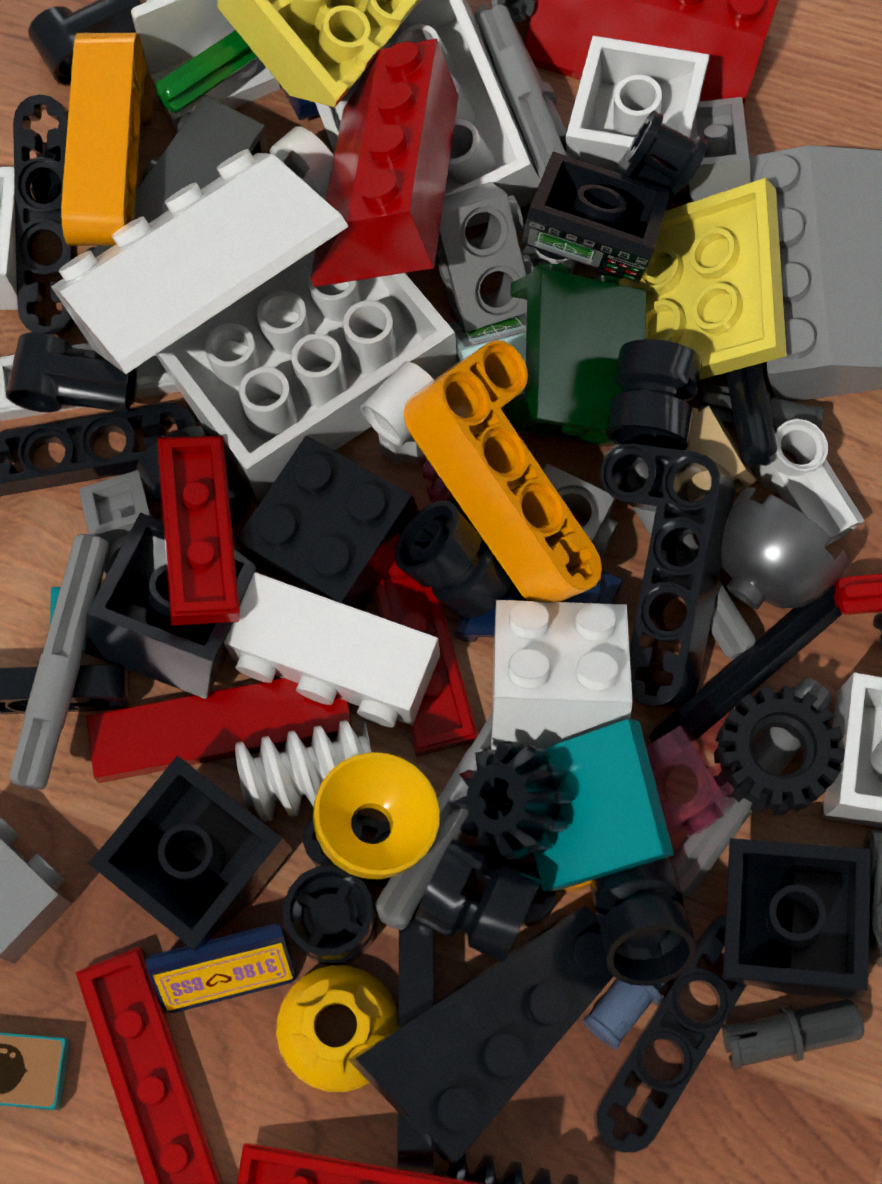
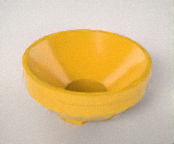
(385, 785)
(298, 1043)

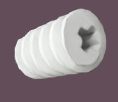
(296, 771)

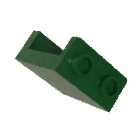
(573, 351)

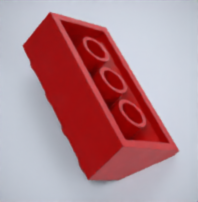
(726, 29)
(391, 167)

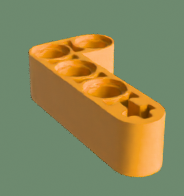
(106, 105)
(497, 478)

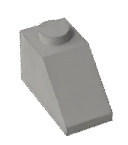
(727, 155)

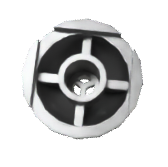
(777, 554)

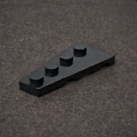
(479, 1044)

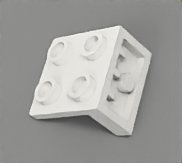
(182, 29)

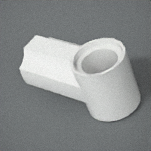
(386, 413)
(811, 483)

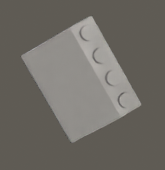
(828, 269)

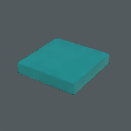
(615, 808)

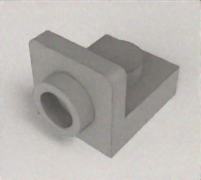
(113, 508)

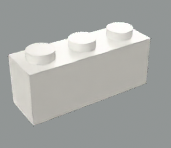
(332, 651)

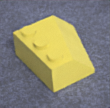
(316, 44)

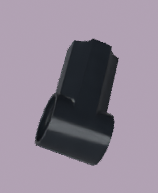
(56, 28)
(54, 373)

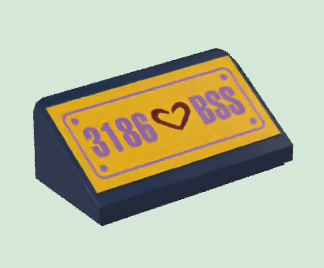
(222, 968)

